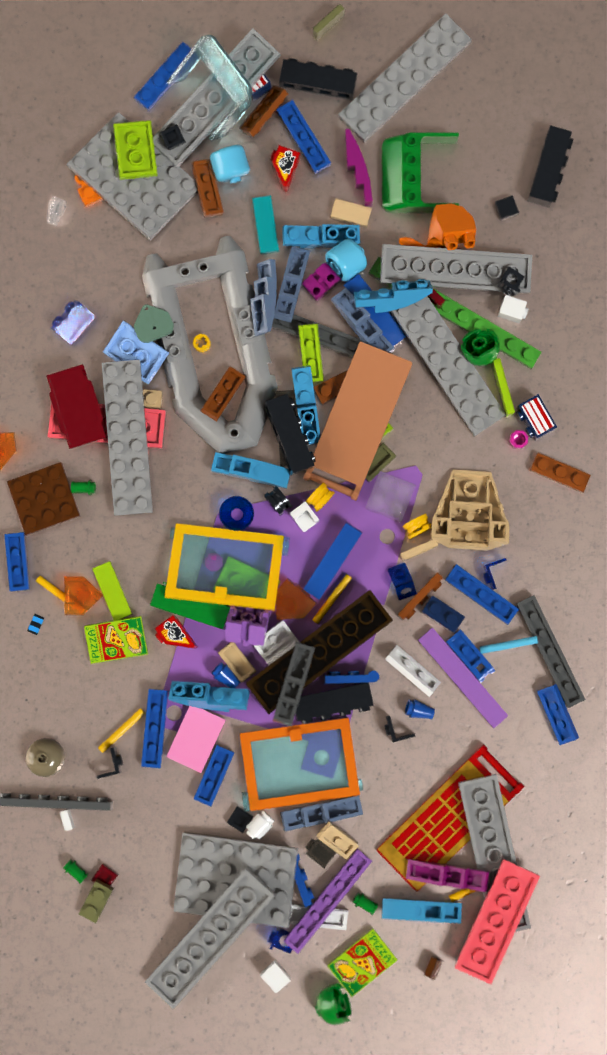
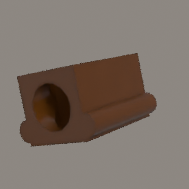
(433, 968)

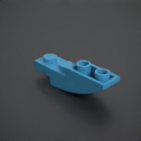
(319, 236)
(401, 295)
(306, 402)
(251, 469)
(207, 697)
(421, 910)

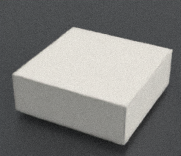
(67, 820)

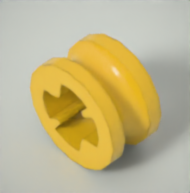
(199, 337)

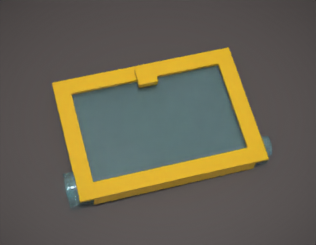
(225, 566)

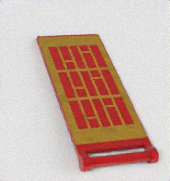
(440, 823)

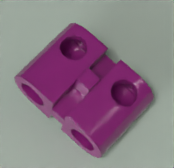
(321, 281)

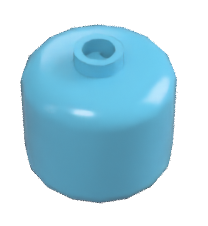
(230, 163)
(346, 259)

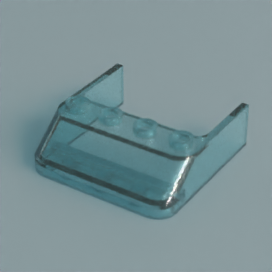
(227, 74)

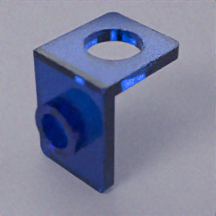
(488, 576)
(402, 579)
(274, 940)

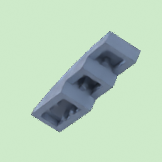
(291, 284)
(265, 297)
(360, 321)
(321, 813)

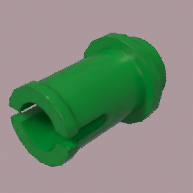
(83, 487)
(75, 871)
(365, 903)

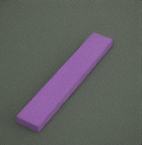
(463, 678)
(327, 901)

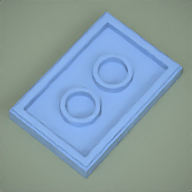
(127, 346)

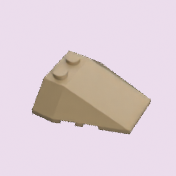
(470, 513)

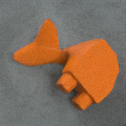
(448, 228)

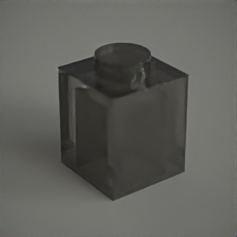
(319, 852)

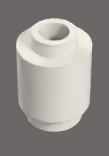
(259, 825)

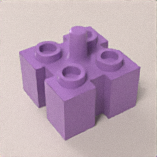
(247, 625)

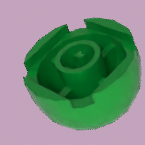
(480, 347)
(333, 1005)

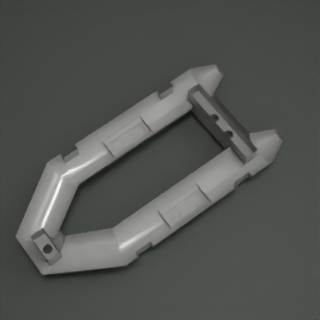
(161, 285)

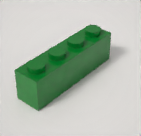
(206, 613)

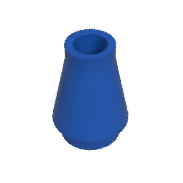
(225, 675)
(419, 710)

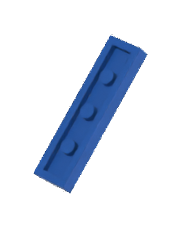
(157, 84)
(303, 137)
(481, 594)
(154, 728)

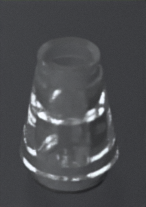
(55, 210)

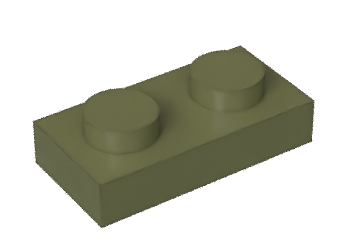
(96, 901)

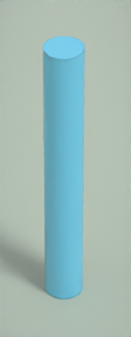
(508, 644)

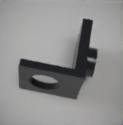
(508, 288)
(390, 731)
(117, 761)

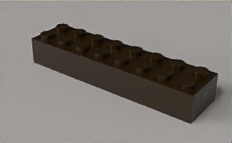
(331, 644)

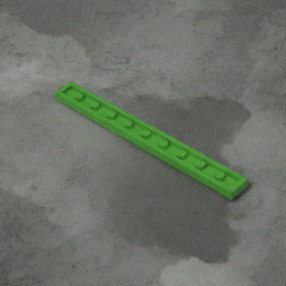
(470, 321)

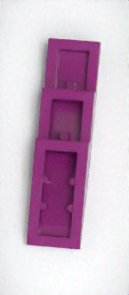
(356, 163)
(447, 875)

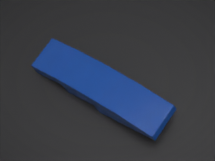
(383, 320)
(332, 560)

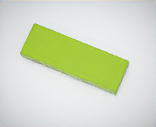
(311, 350)
(503, 387)
(112, 591)

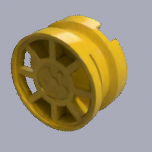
(320, 497)
(418, 523)

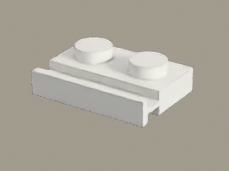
(277, 642)

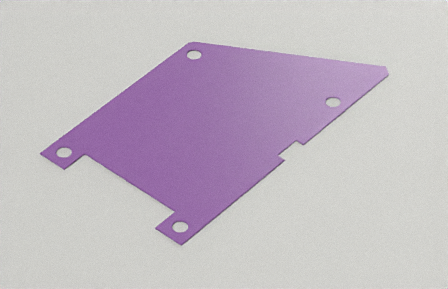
(365, 564)

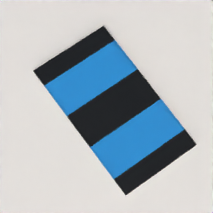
(35, 624)

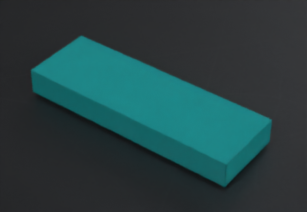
(265, 225)

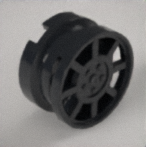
(278, 500)

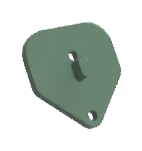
(153, 319)

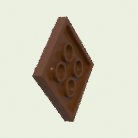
(43, 498)

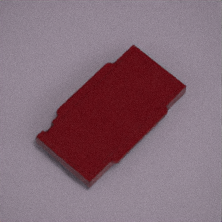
(76, 406)

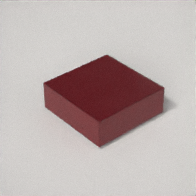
(436, 299)
(105, 875)

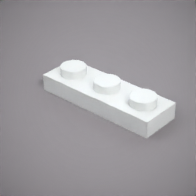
(413, 670)

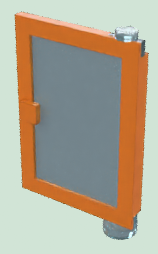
(299, 765)

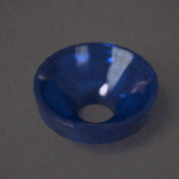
(231, 504)

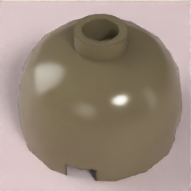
(52, 752)

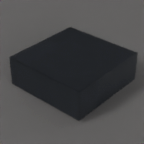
(172, 137)
(506, 208)
(240, 819)

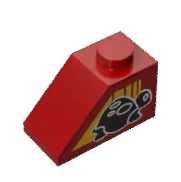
(284, 165)
(174, 633)

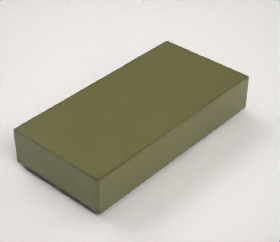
(328, 21)
(381, 460)

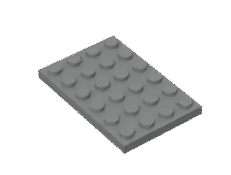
(142, 201)
(213, 863)

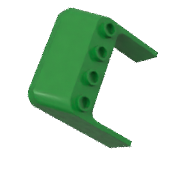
(403, 171)

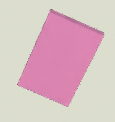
(196, 738)

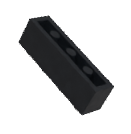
(318, 79)
(549, 166)
(289, 434)
(333, 702)

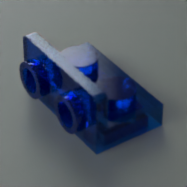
(72, 321)

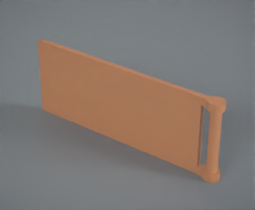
(359, 418)

